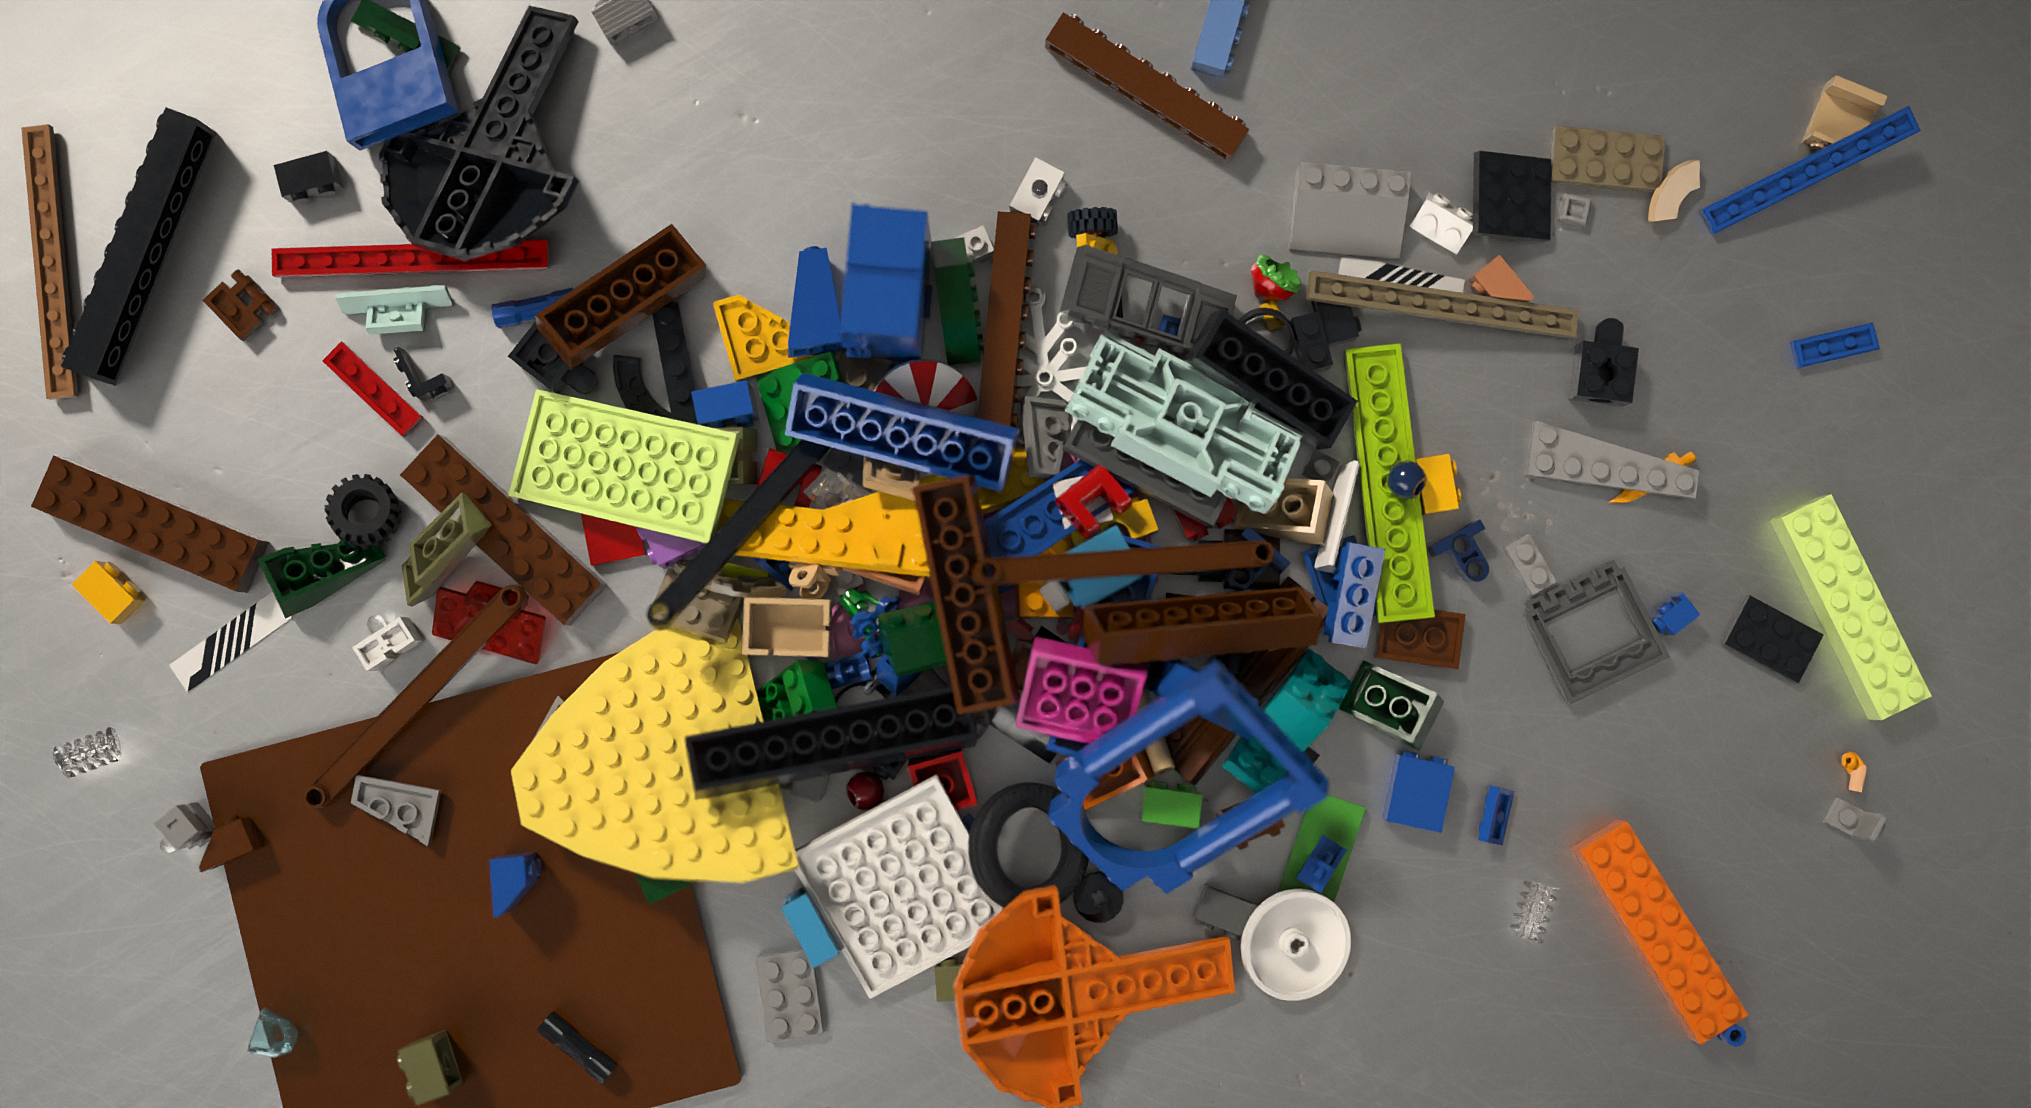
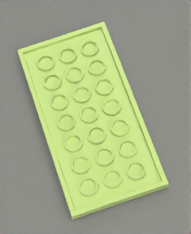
(624, 466)

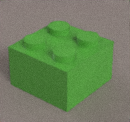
(1170, 805)

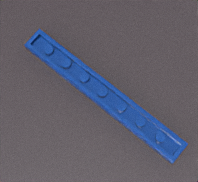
(1810, 169)

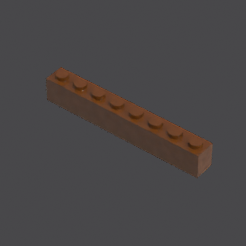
(1146, 87)
(1005, 318)

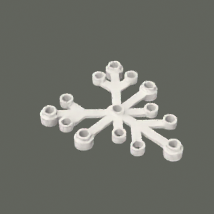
(1041, 346)

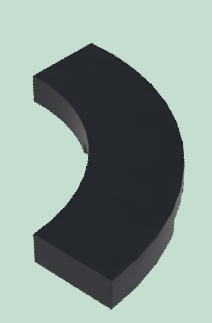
(632, 387)

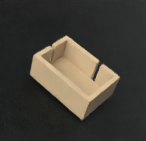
(787, 627)

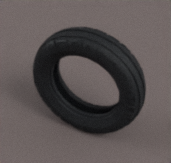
(984, 840)

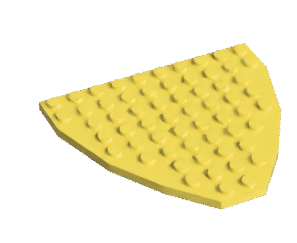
(616, 773)

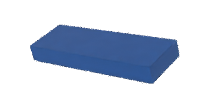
(1834, 345)

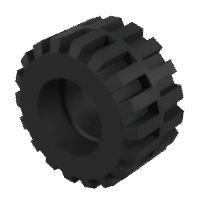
(352, 492)

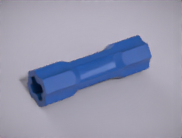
(515, 312)

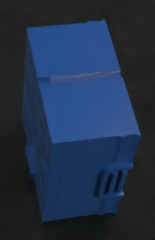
(886, 283)

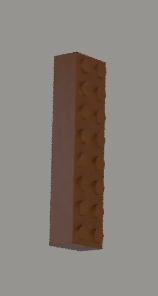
(150, 524)
(515, 538)
(967, 612)
(1200, 626)

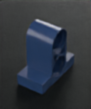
(1471, 554)
(1278, 563)

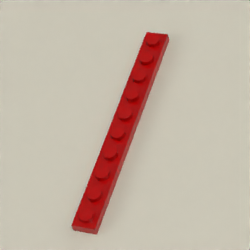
(401, 260)

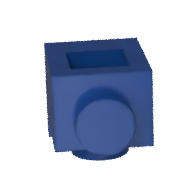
(1674, 615)

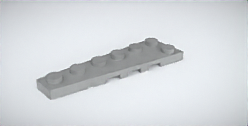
(1586, 460)

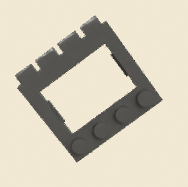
(1611, 667)

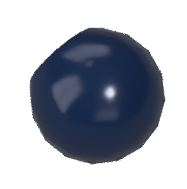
(1406, 480)

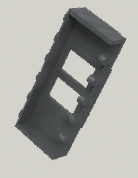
(1096, 290)

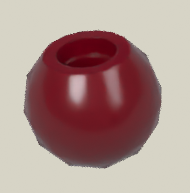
(865, 790)

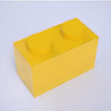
(1440, 490)
(108, 591)

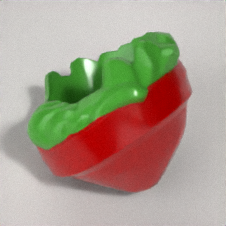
(1273, 280)

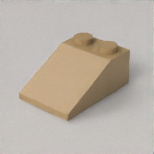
(1297, 514)

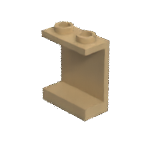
(1841, 111)

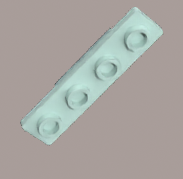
(394, 308)

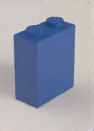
(1418, 791)

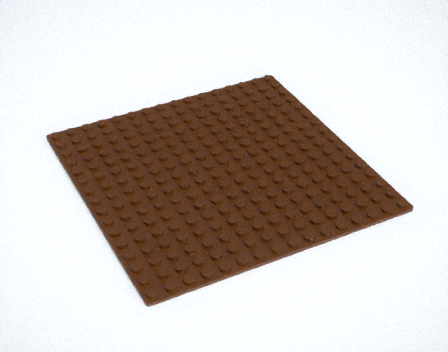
(398, 939)

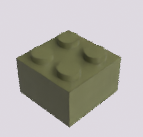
(429, 1067)

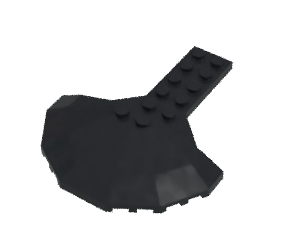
(484, 172)

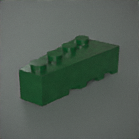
(956, 301)

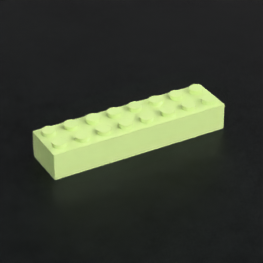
(1850, 608)

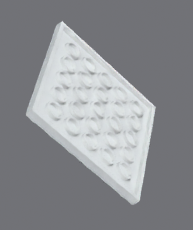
(897, 886)

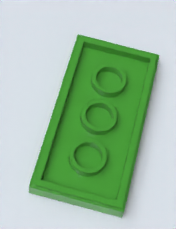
(1333, 819)

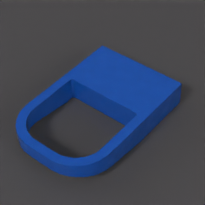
(394, 93)

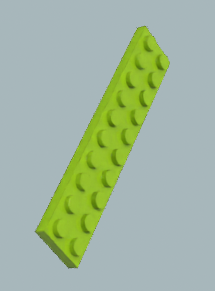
(1381, 442)

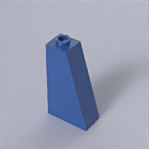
(815, 308)

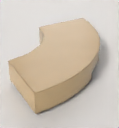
(1673, 189)

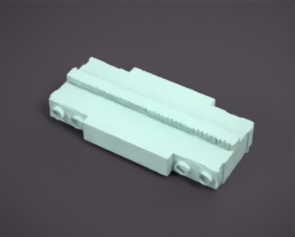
(1184, 423)

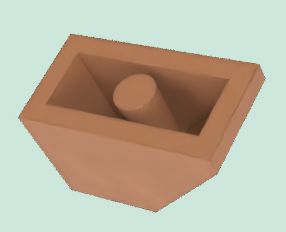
(1499, 281)

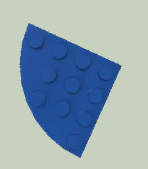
(1175, 673)

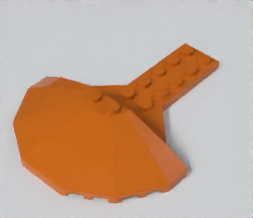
(1047, 995)

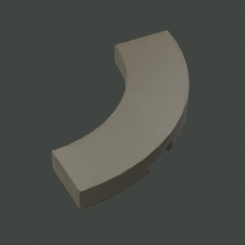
(743, 586)

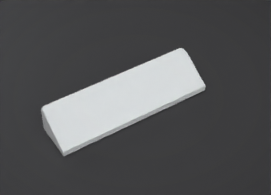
(1338, 517)

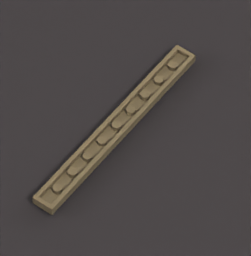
(1442, 304)

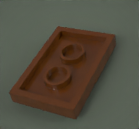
(1423, 641)

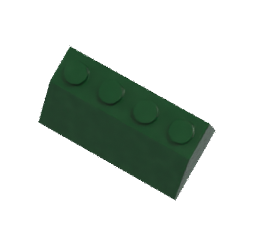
(912, 638)

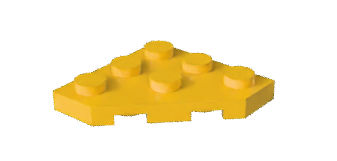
(753, 337)

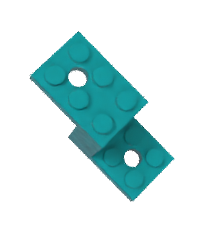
(1300, 710)

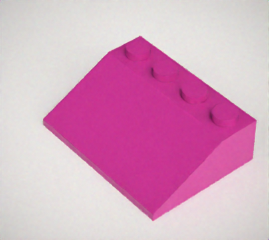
(1073, 695)

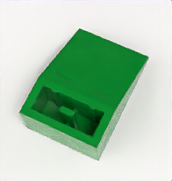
(796, 691)

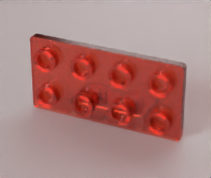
(518, 639)

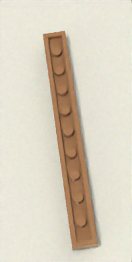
(49, 258)

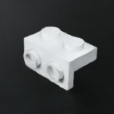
(1443, 222)

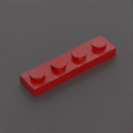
(372, 389)

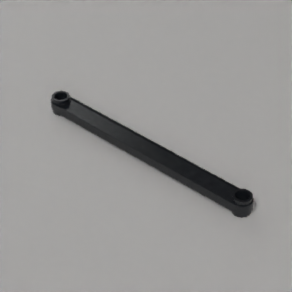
(735, 533)

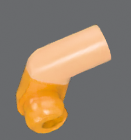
(1856, 769)

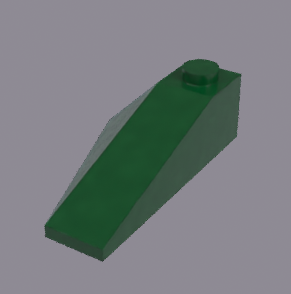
(313, 573)

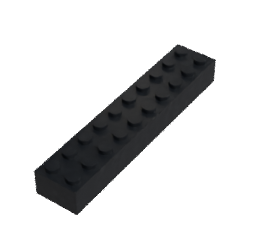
(139, 247)
(827, 742)

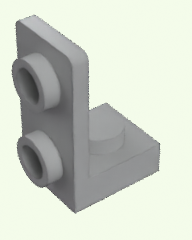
(1855, 821)

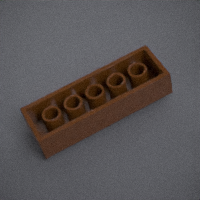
(620, 296)

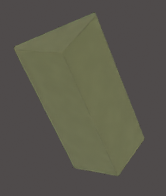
(442, 548)

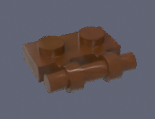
(234, 311)

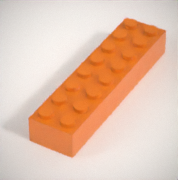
(1659, 931)

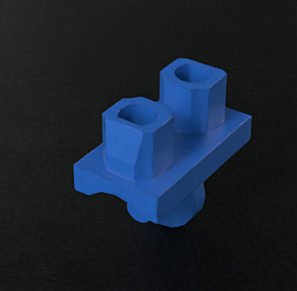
(848, 670)
(1321, 863)

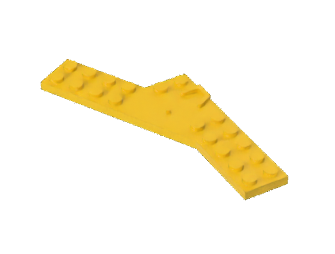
(865, 533)

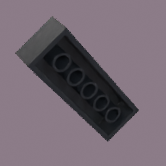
(1271, 379)

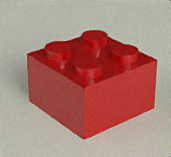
(953, 773)

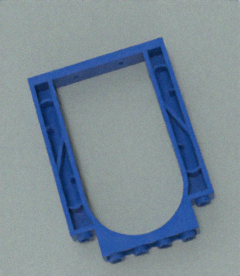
(1175, 864)

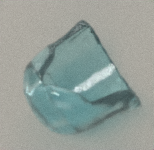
(265, 1035)

